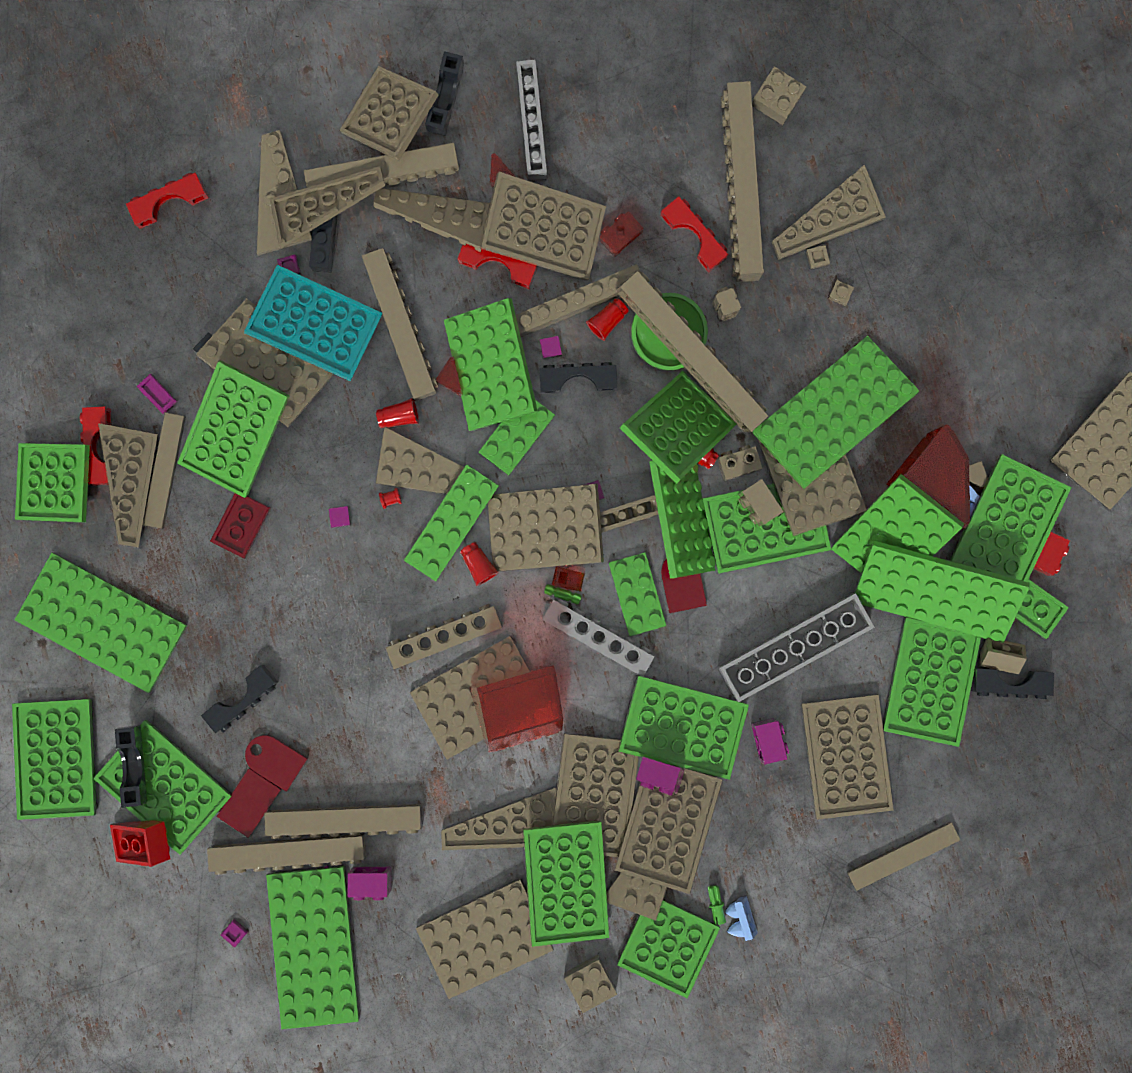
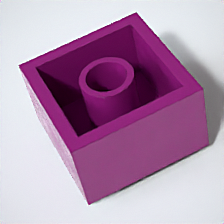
(769, 740)
(659, 775)
(369, 882)

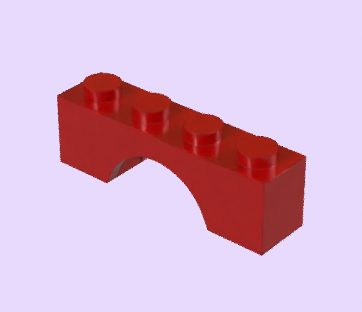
(146, 208)
(679, 215)
(521, 272)
(90, 419)

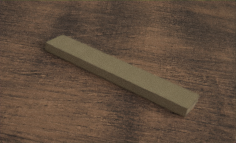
(164, 470)
(903, 856)

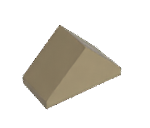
(977, 475)

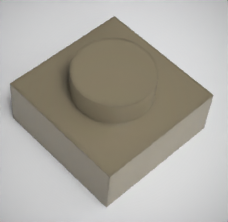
(817, 257)
(841, 293)

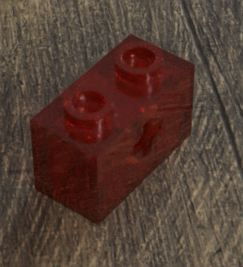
(615, 243)

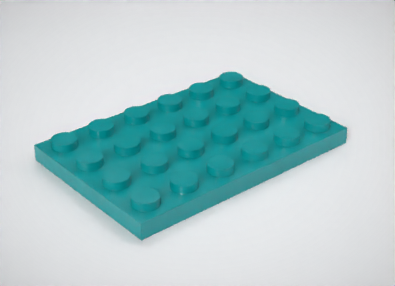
(313, 323)

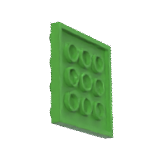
(52, 482)
(669, 948)

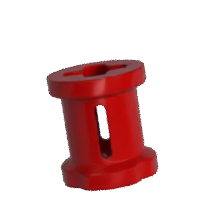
(390, 498)

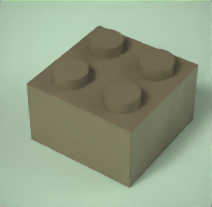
(778, 95)
(759, 503)
(590, 983)

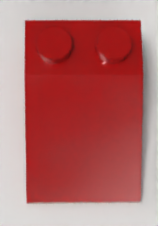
(140, 842)

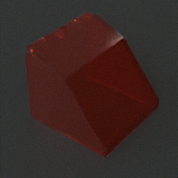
(941, 471)
(519, 708)

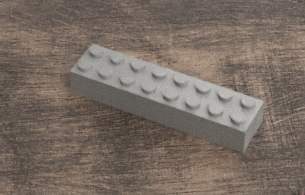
(796, 647)

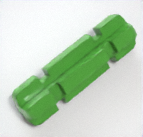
(562, 594)

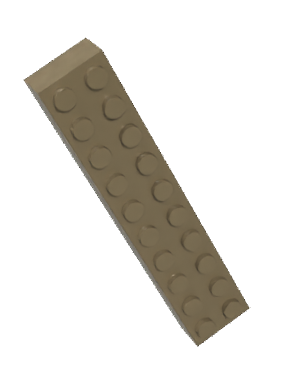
(743, 182)
(691, 352)

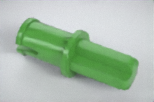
(716, 905)

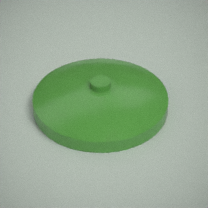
(651, 348)

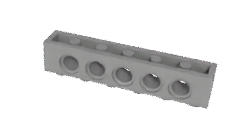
(531, 120)
(638, 666)

